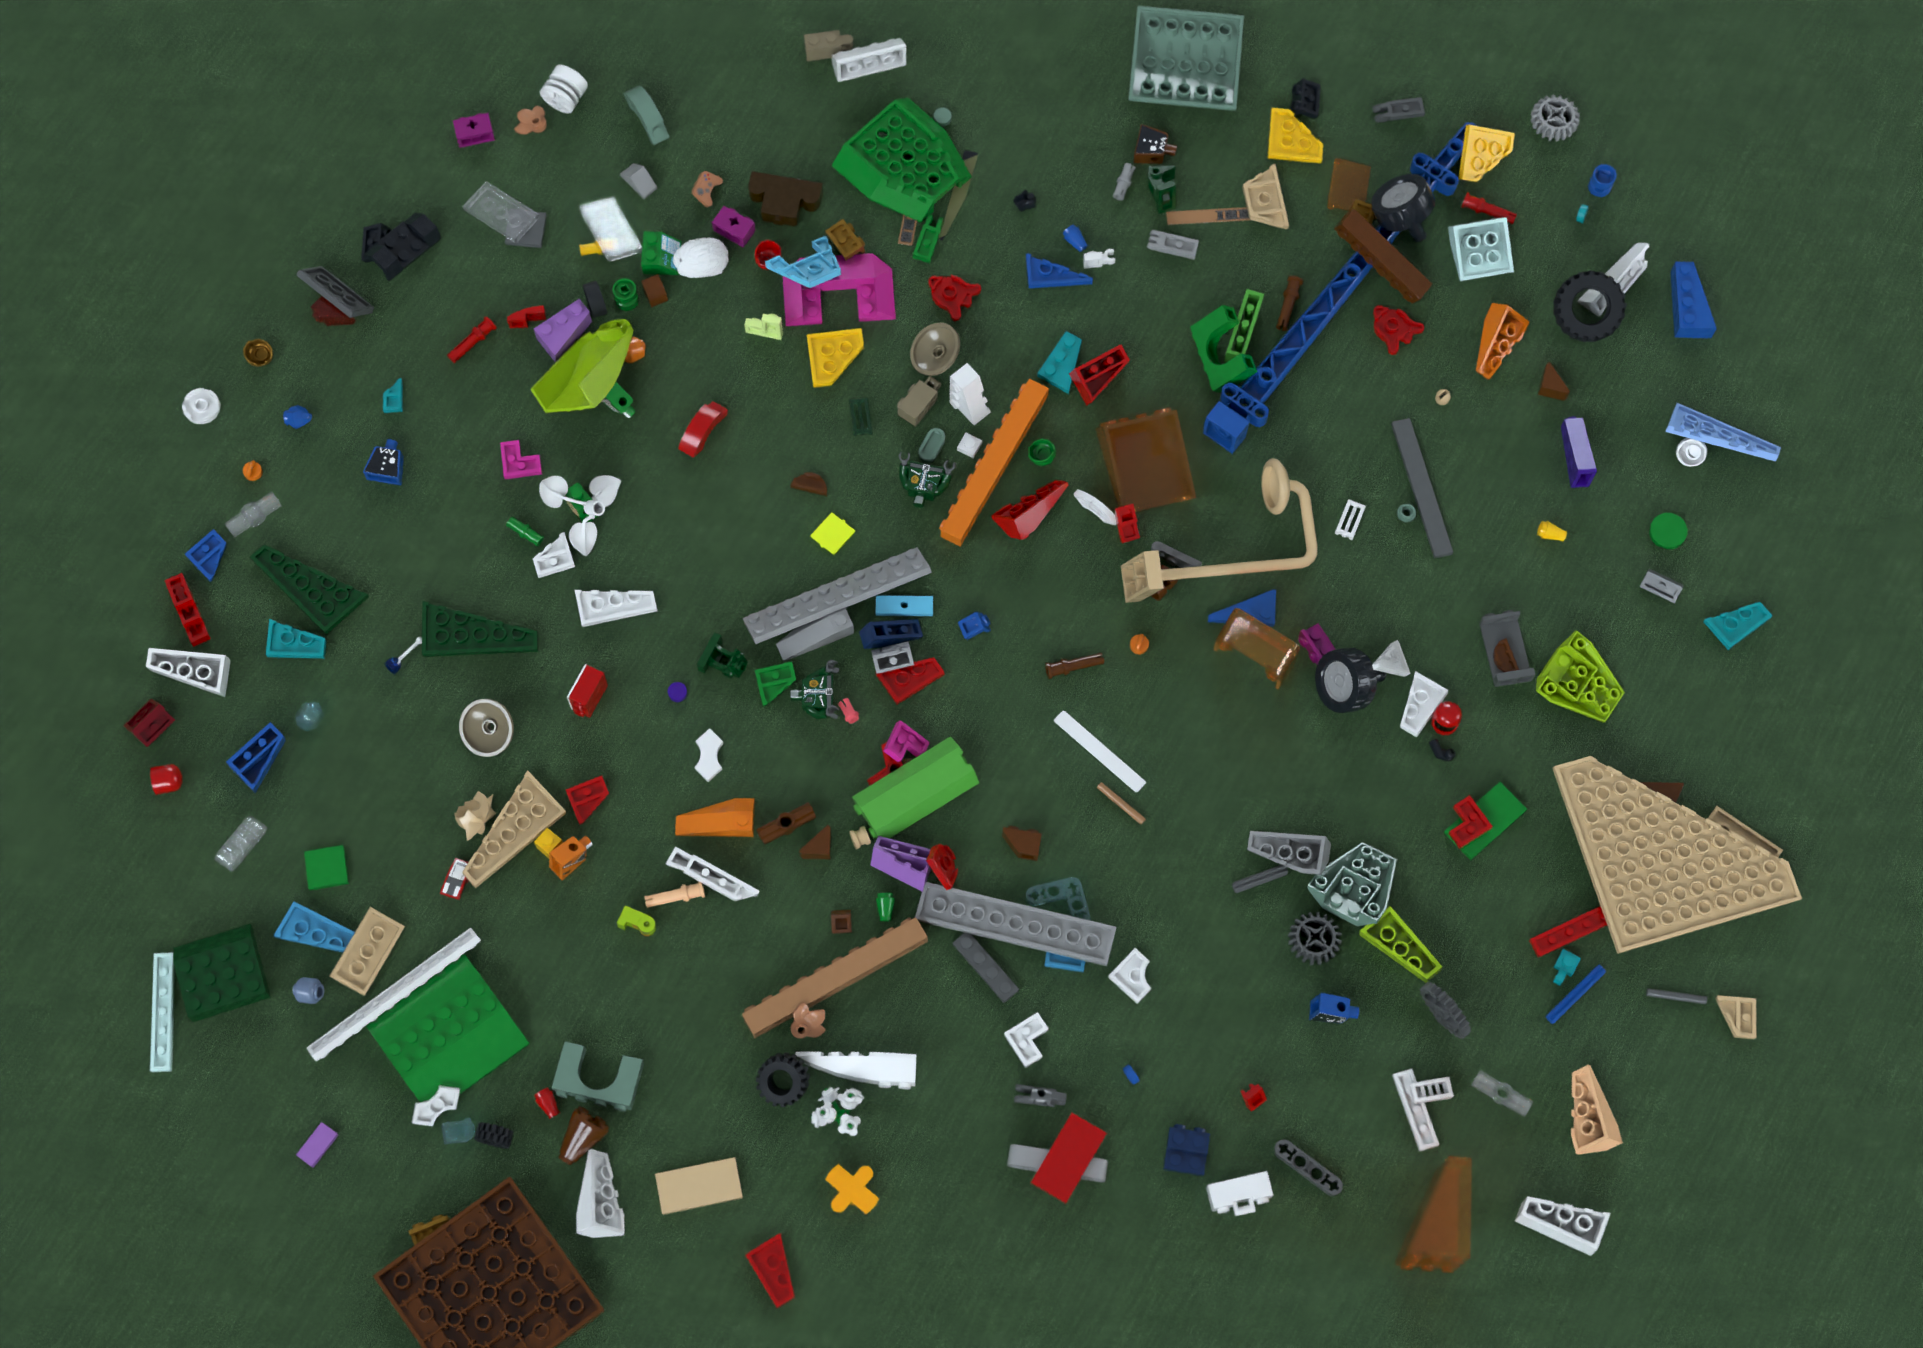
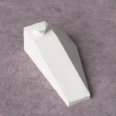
(598, 1205)

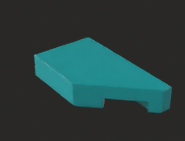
(393, 398)

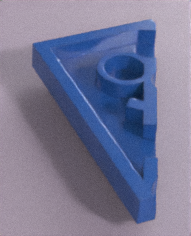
(1047, 274)
(1260, 607)

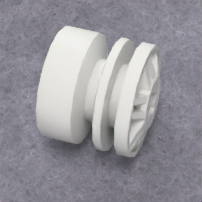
(564, 88)

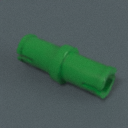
(525, 531)

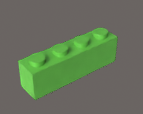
(1247, 320)

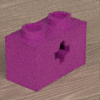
(473, 130)
(733, 226)

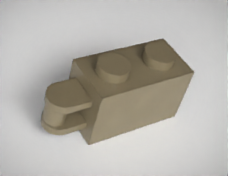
(825, 44)
(919, 400)

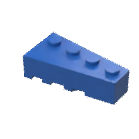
(1690, 306)

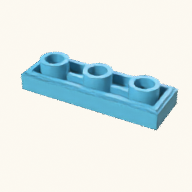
(893, 605)

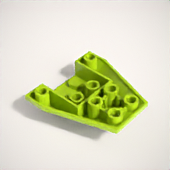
(1580, 680)

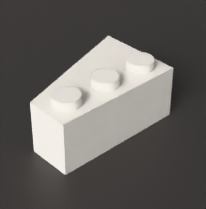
(966, 394)

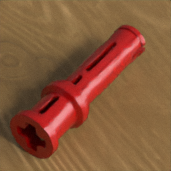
(1480, 205)
(478, 334)

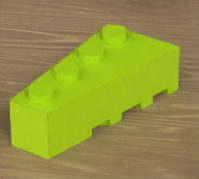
(1402, 945)

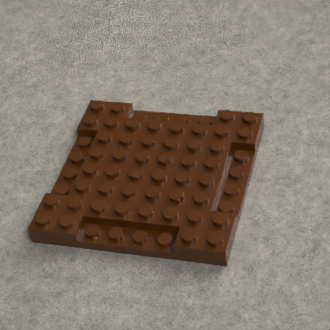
(490, 1280)

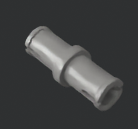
(1124, 181)

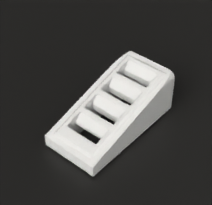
(1446, 1084)

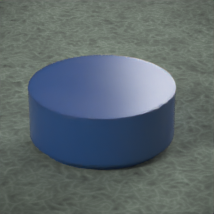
(1130, 1074)

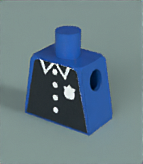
(385, 464)
(1332, 1009)

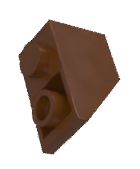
(1023, 843)

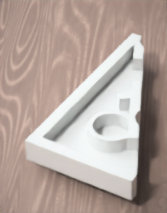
(1392, 661)

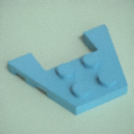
(809, 270)

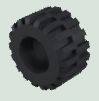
(771, 1090)

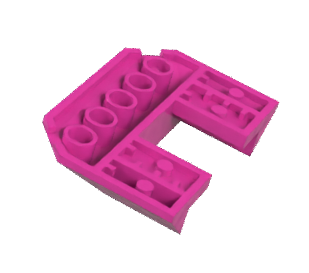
(861, 272)

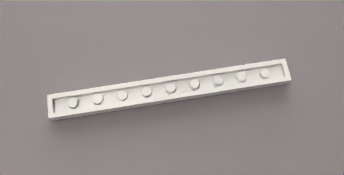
(393, 994)

